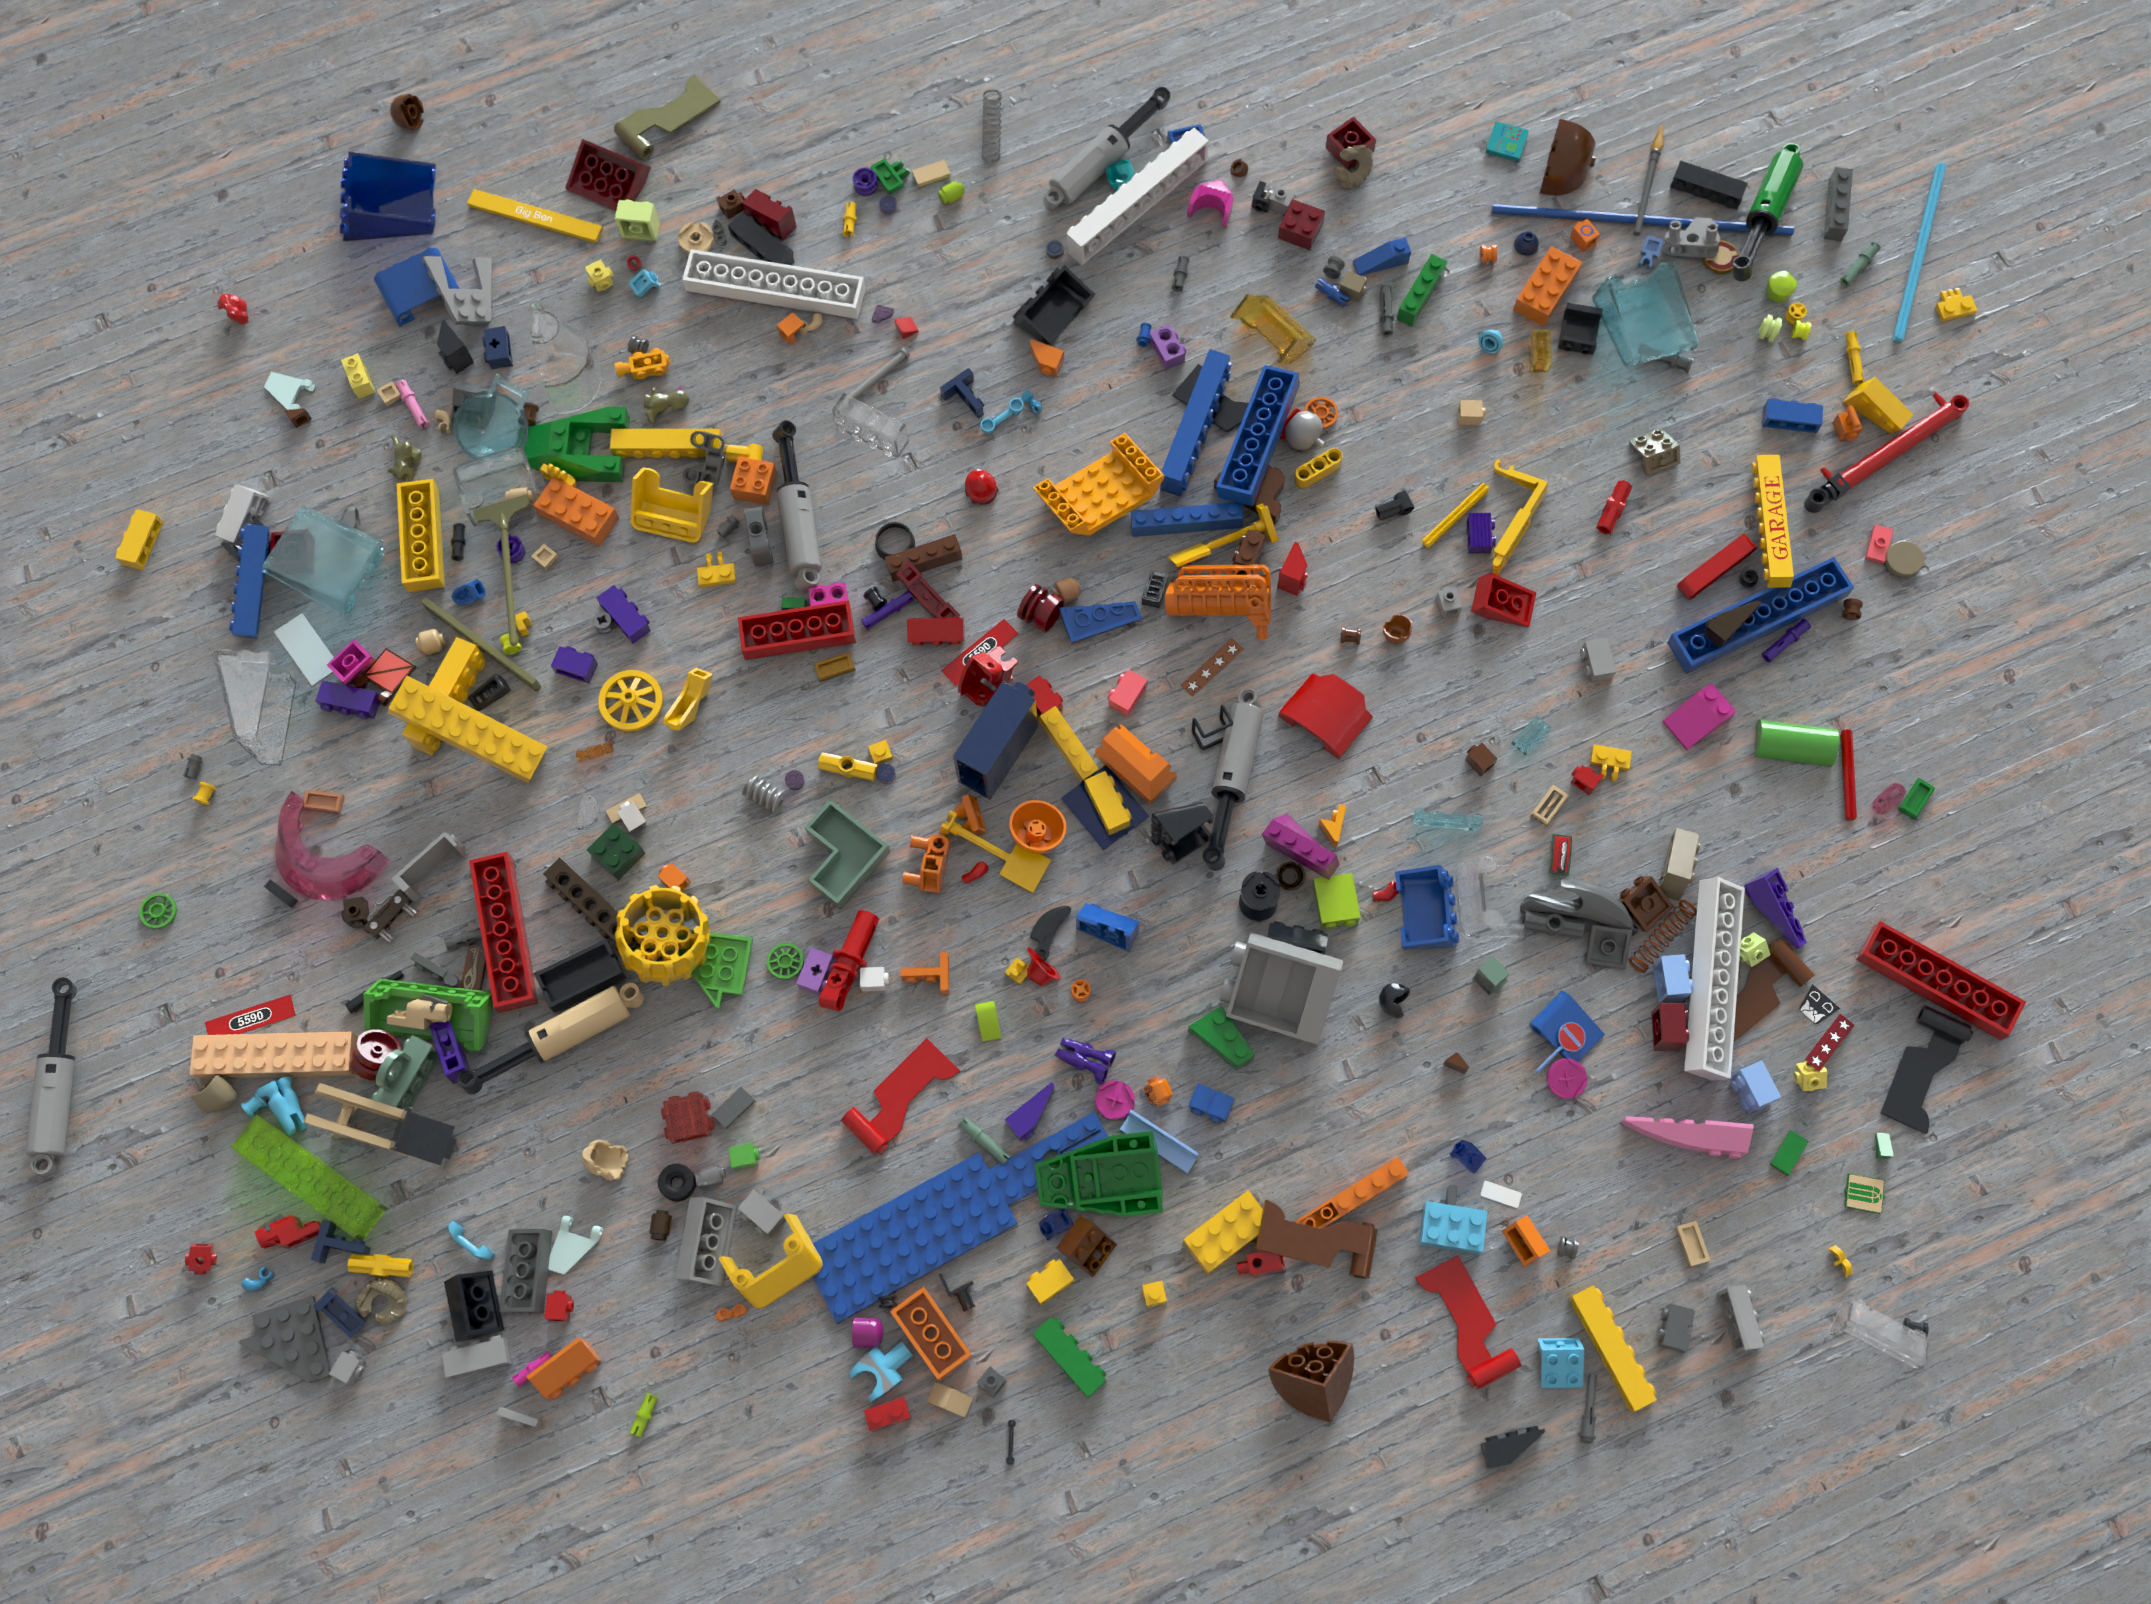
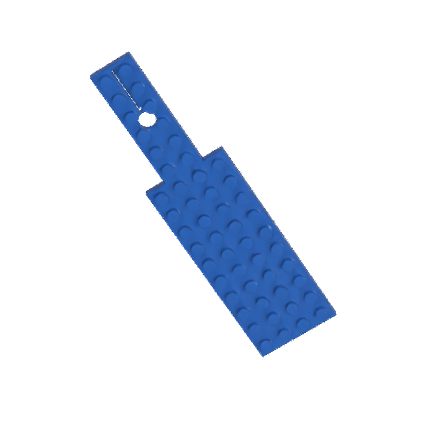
(933, 1223)

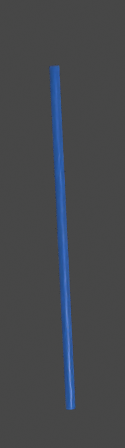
(1621, 218)

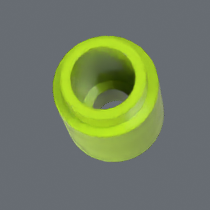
(951, 192)

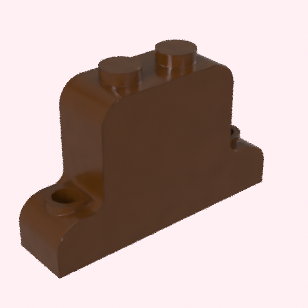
(1269, 491)

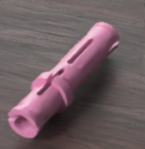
(408, 397)

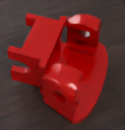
(988, 667)

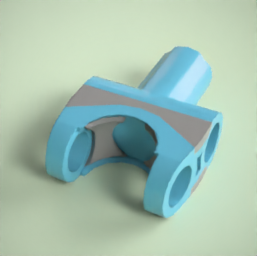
(884, 1368)

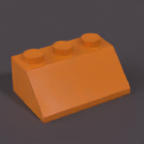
(564, 1369)

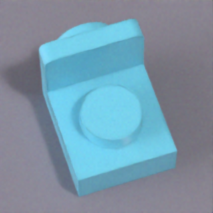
(643, 282)

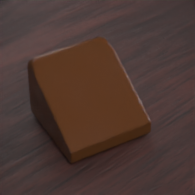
(298, 416)
(1456, 1063)

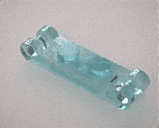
(1454, 821)

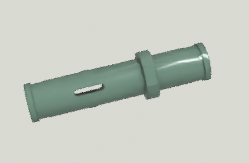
(1864, 259)
(983, 1140)

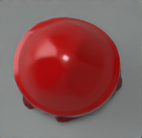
(980, 487)

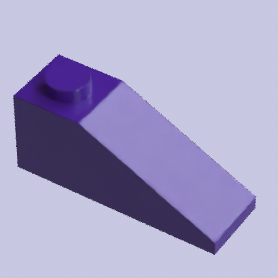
(449, 1050)
(1027, 1117)

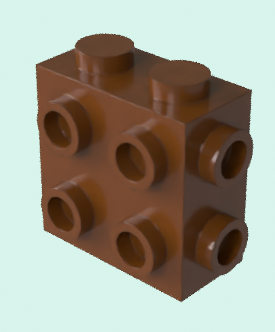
(1250, 550)

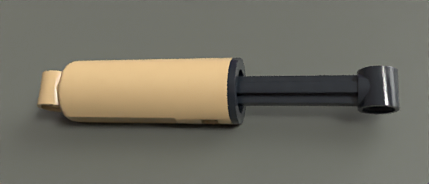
(560, 1033)

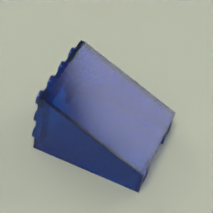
(386, 197)

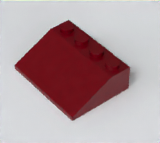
(606, 175)

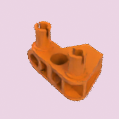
(933, 859)

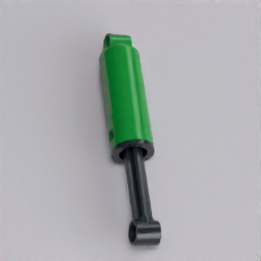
(1769, 205)

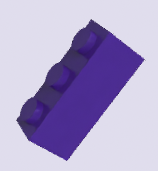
(624, 613)
(348, 700)

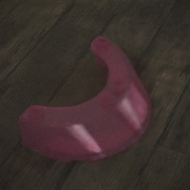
(317, 875)

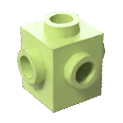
(1753, 949)

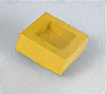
(880, 752)

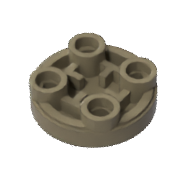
(1904, 559)

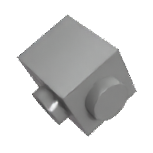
(1280, 199)
(1448, 602)
(348, 1367)

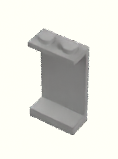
(425, 862)

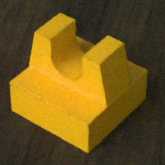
(522, 623)
(1017, 971)

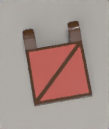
(387, 673)

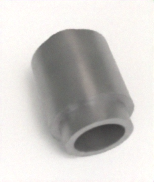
(710, 1176)

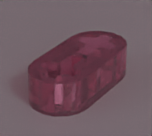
(1885, 795)

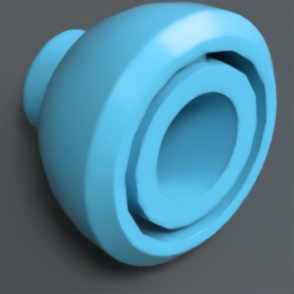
(1491, 341)

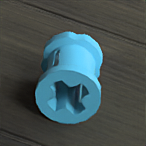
(254, 1105)

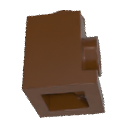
(731, 203)

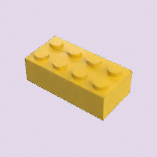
(1225, 1233)

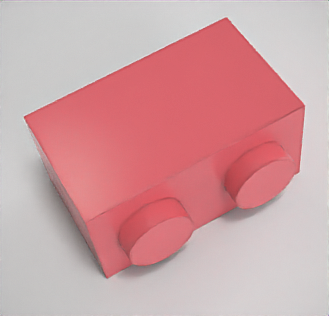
(1127, 693)

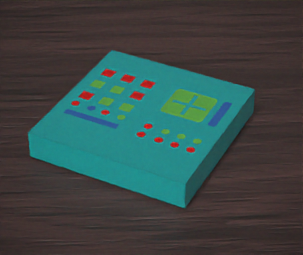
(1507, 141)

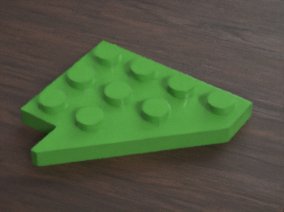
(724, 966)

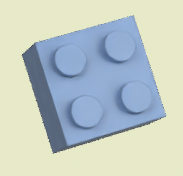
(1672, 979)
(1755, 1087)

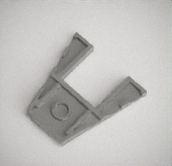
(464, 305)

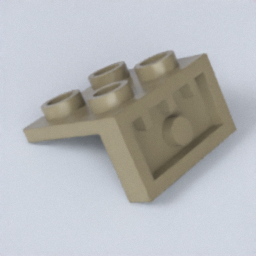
(1657, 450)

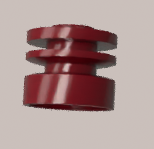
(1040, 607)

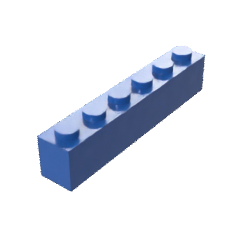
(1186, 519)
(250, 582)

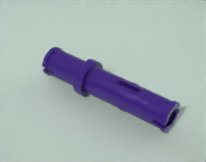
(893, 606)
(1792, 635)

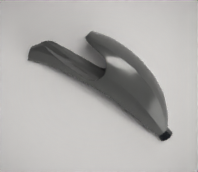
(1591, 903)

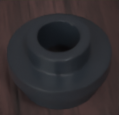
(1751, 574)

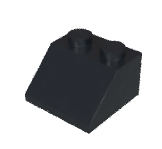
(452, 349)

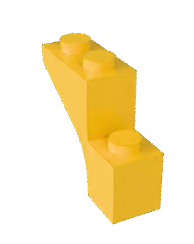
(686, 705)

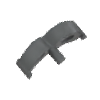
(717, 229)

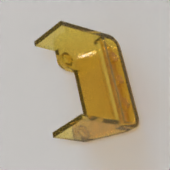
(1275, 325)

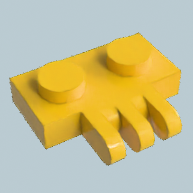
(1955, 305)
(550, 470)

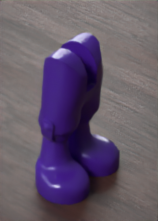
(1080, 1061)

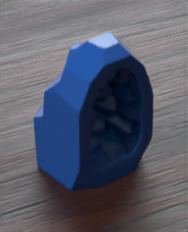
(468, 592)

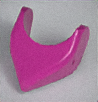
(1212, 195)

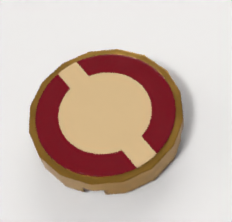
(1723, 261)

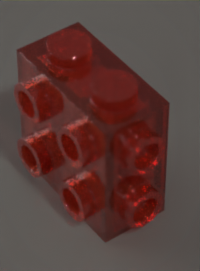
(687, 1117)

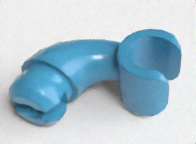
(1027, 397)
(253, 1285)

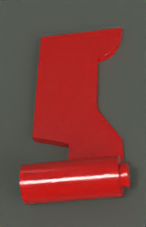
(896, 1094)

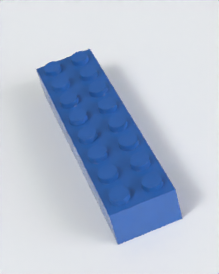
(1195, 422)
(1258, 435)

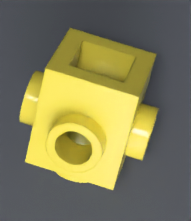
(599, 276)
(1809, 1078)

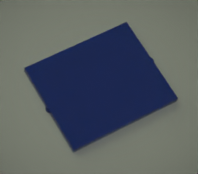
(1085, 811)

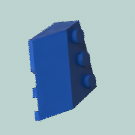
(1107, 926)

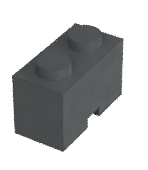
(1674, 1328)

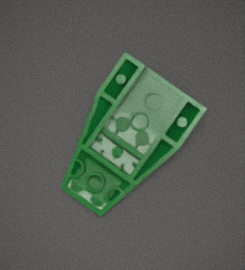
(1105, 1177)

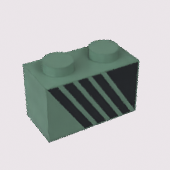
(1491, 976)

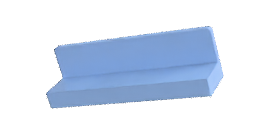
(1168, 1147)

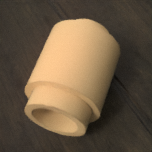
(519, 492)

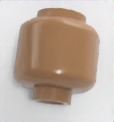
(1067, 589)

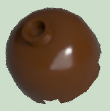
(407, 111)

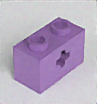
(815, 961)

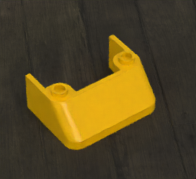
(783, 1277)

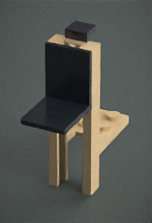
(414, 1136)

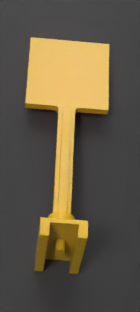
(1199, 550)
(1020, 866)

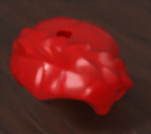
(235, 307)

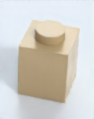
(1470, 412)

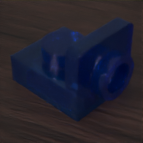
(1055, 1223)

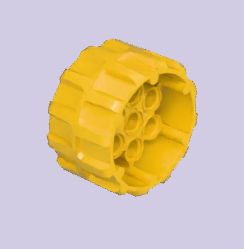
(652, 904)

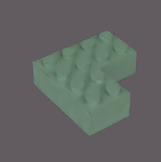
(852, 857)

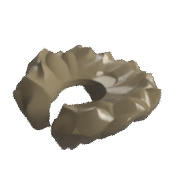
(1362, 166)
(382, 1287)

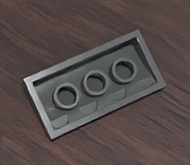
(526, 1271)

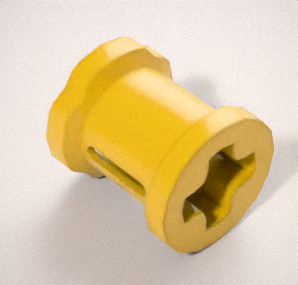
(204, 793)

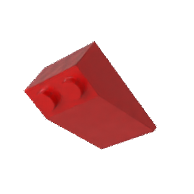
(1503, 600)

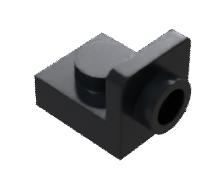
(1259, 199)

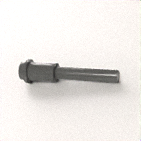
(1588, 1419)

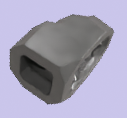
(351, 517)

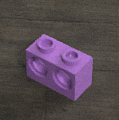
(1164, 348)

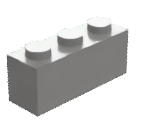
(476, 1357)

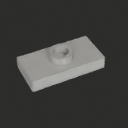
(518, 1418)

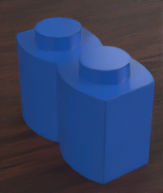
(1211, 1103)

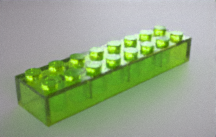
(309, 1177)

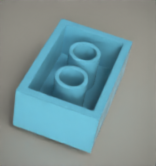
(1453, 1228)

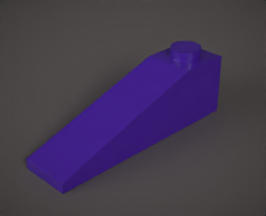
(1769, 897)

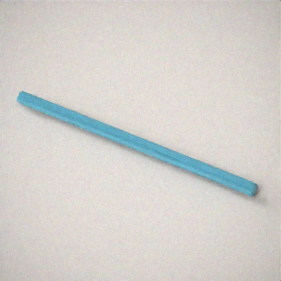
(1919, 252)

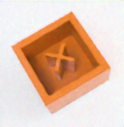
(753, 480)

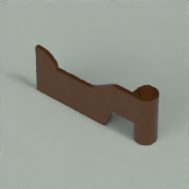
(1316, 1244)

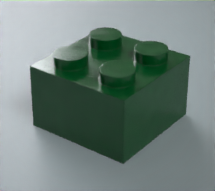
(616, 851)

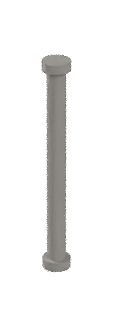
(881, 372)

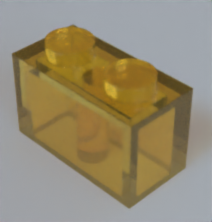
(1540, 350)

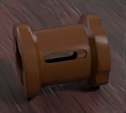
(530, 412)
(1350, 635)

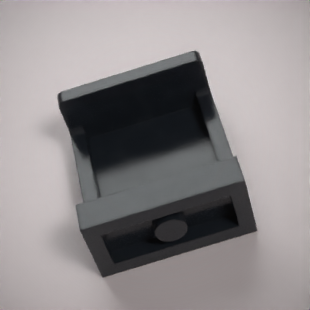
(1580, 328)

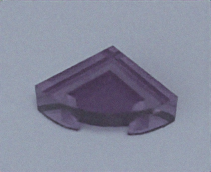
(882, 313)

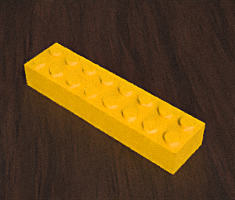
(467, 729)

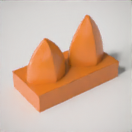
(970, 809)

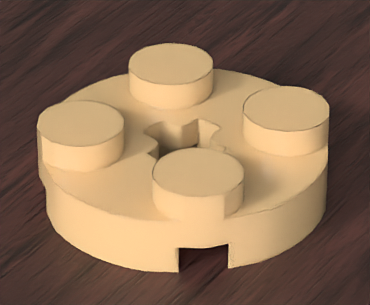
(696, 230)

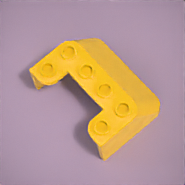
(669, 511)

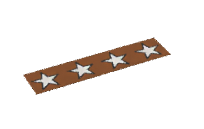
(1212, 667)

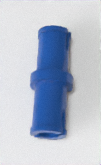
(1332, 292)

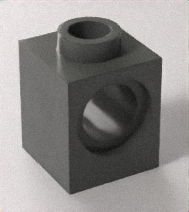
(991, 1382)

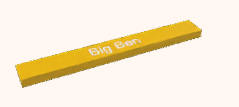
(535, 216)

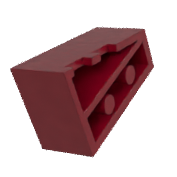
(770, 214)

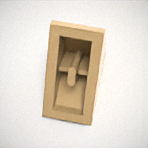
(950, 1399)

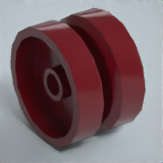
(371, 1051)

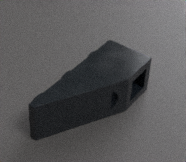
(1505, 1450)

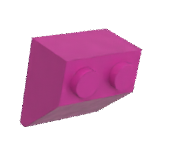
(350, 662)

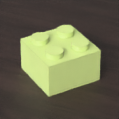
(637, 220)

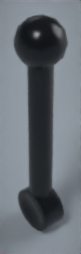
(1011, 1424)

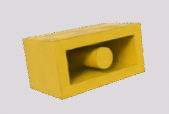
(1050, 1281)

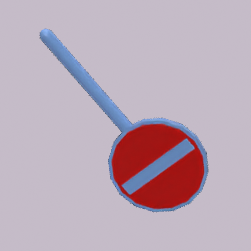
(1570, 1037)

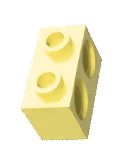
(358, 376)

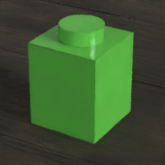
(744, 1156)

